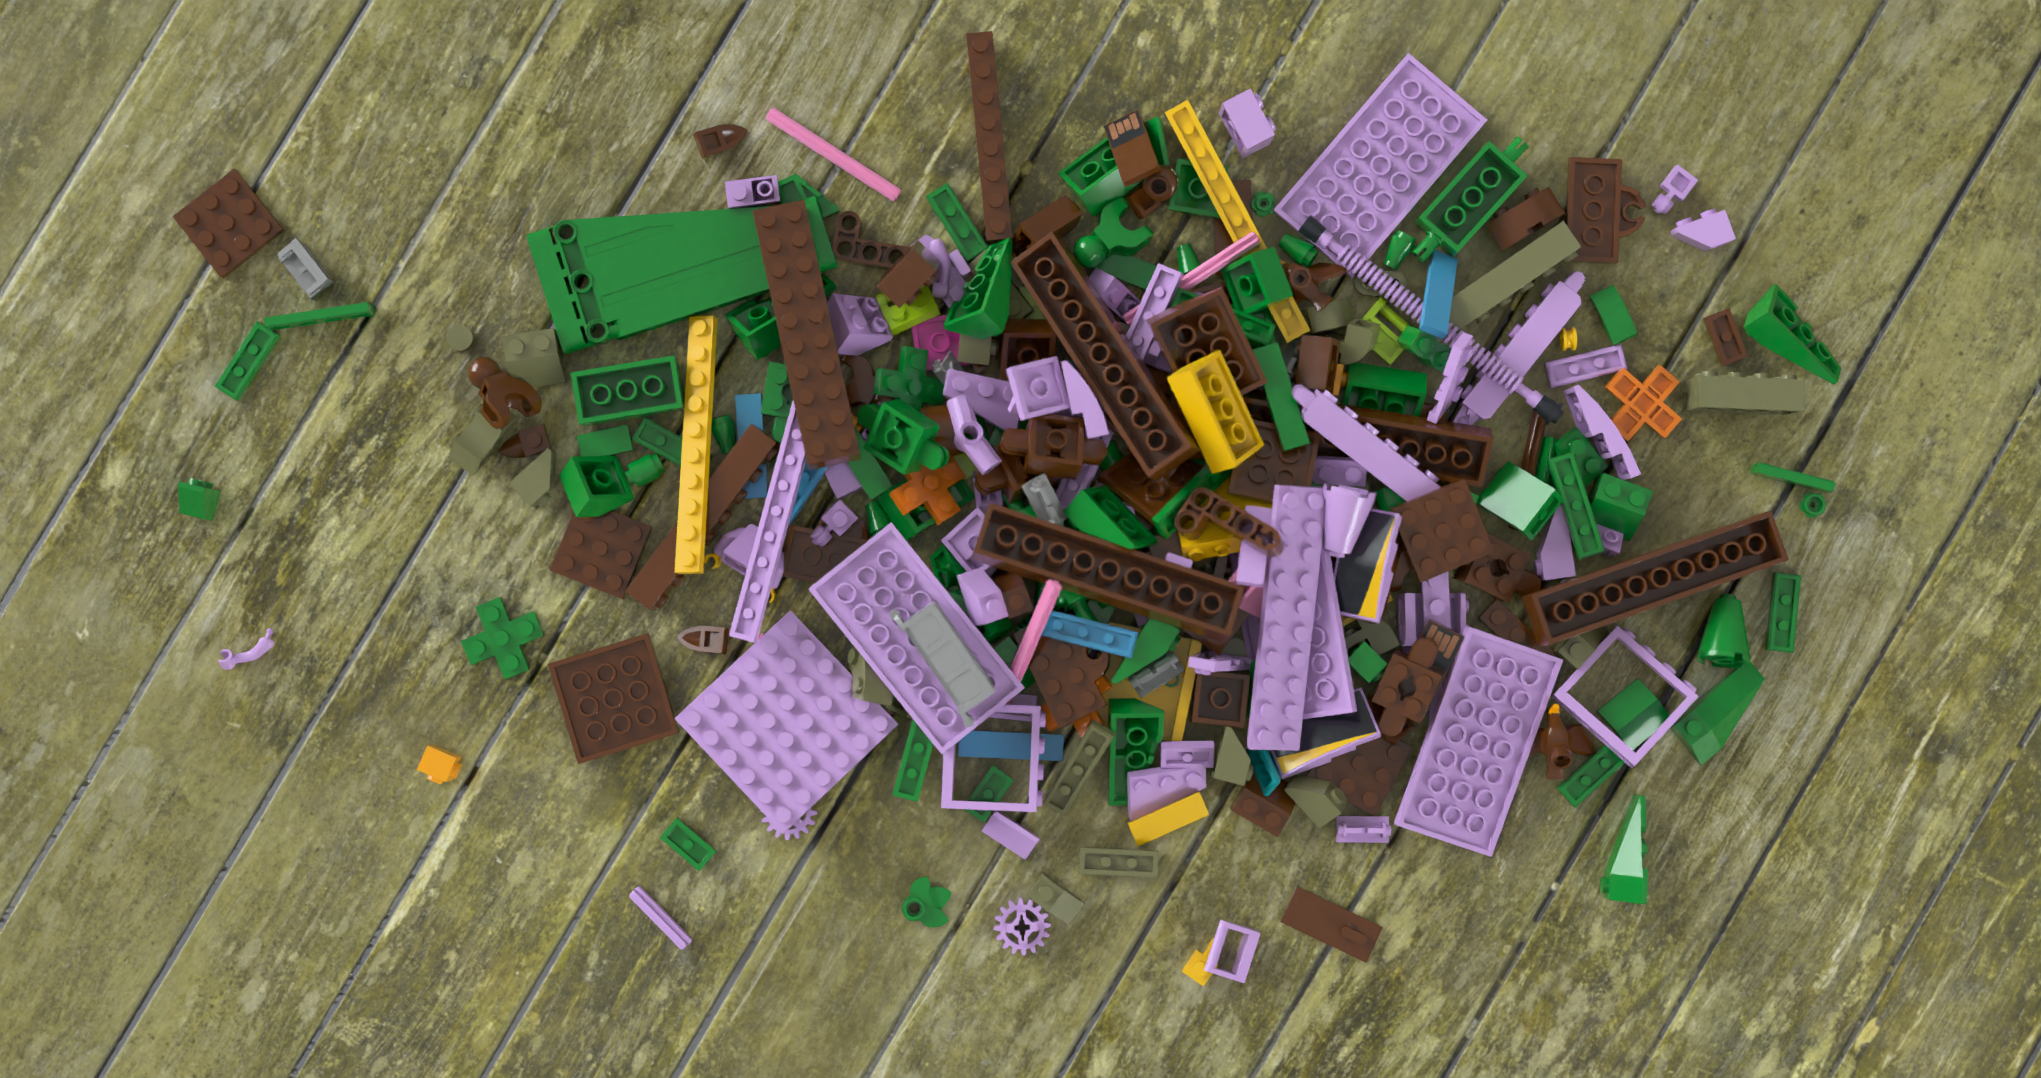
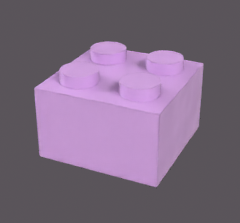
(1247, 122)

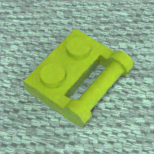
(908, 316)
(1386, 345)

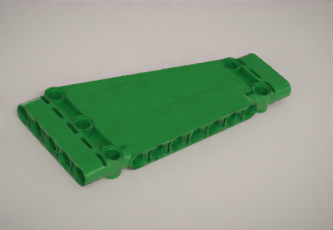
(653, 269)

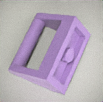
(1244, 954)

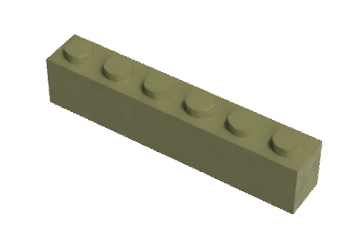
(1513, 275)

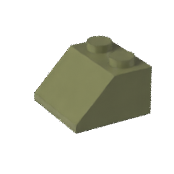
(535, 357)
(1231, 759)

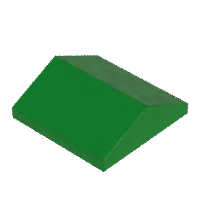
(1191, 195)
(1634, 714)

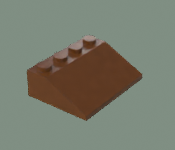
(1201, 328)

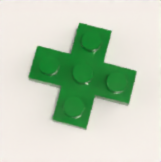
(909, 381)
(502, 638)

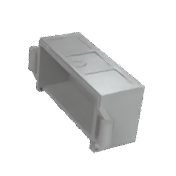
(947, 657)

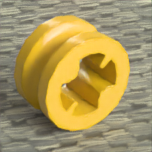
(1568, 338)

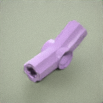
(965, 421)

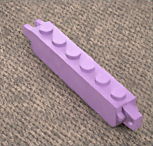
(1523, 348)
(1363, 445)

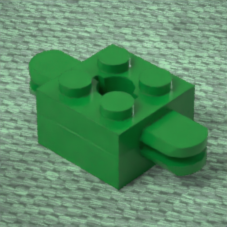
(777, 398)
(901, 448)

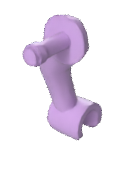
(939, 251)
(263, 645)

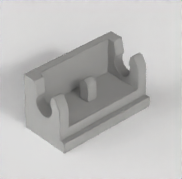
(305, 268)

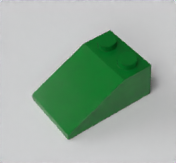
(1106, 517)
(919, 518)
(1151, 644)

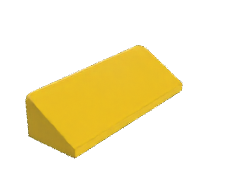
(1168, 818)

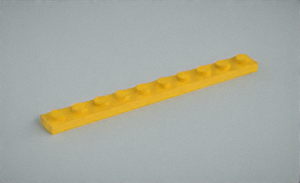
(1228, 204)
(696, 445)

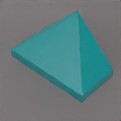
(1265, 770)

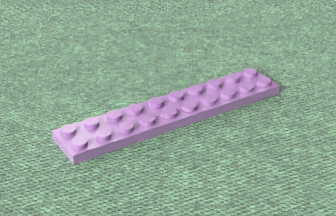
(1287, 620)

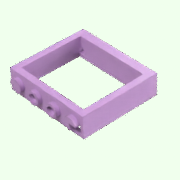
(1600, 730)
(1036, 769)

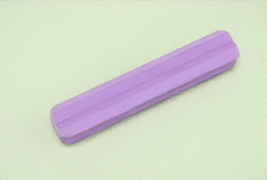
(660, 917)

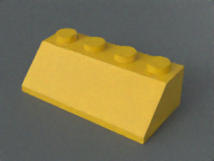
(1216, 412)

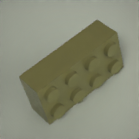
(1745, 394)

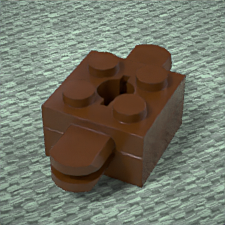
(1056, 434)
(1008, 477)
(1500, 572)
(1408, 686)

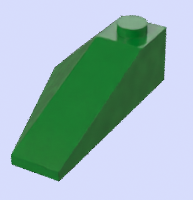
(986, 297)
(757, 324)
(1780, 329)
(945, 570)
(1716, 713)
(1138, 733)
(1624, 875)

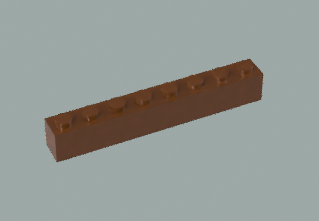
(989, 136)
(724, 491)

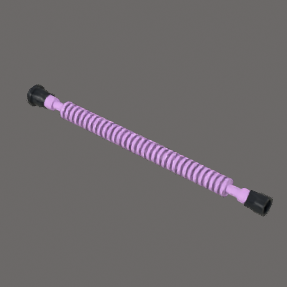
(1541, 404)

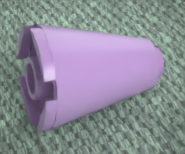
(1344, 517)

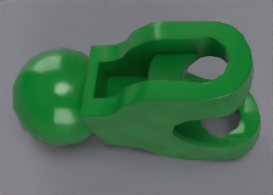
(1111, 237)

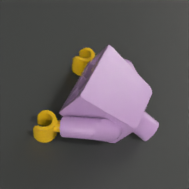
(735, 551)

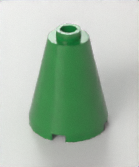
(1725, 635)

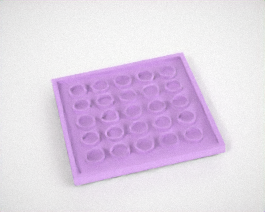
(785, 722)

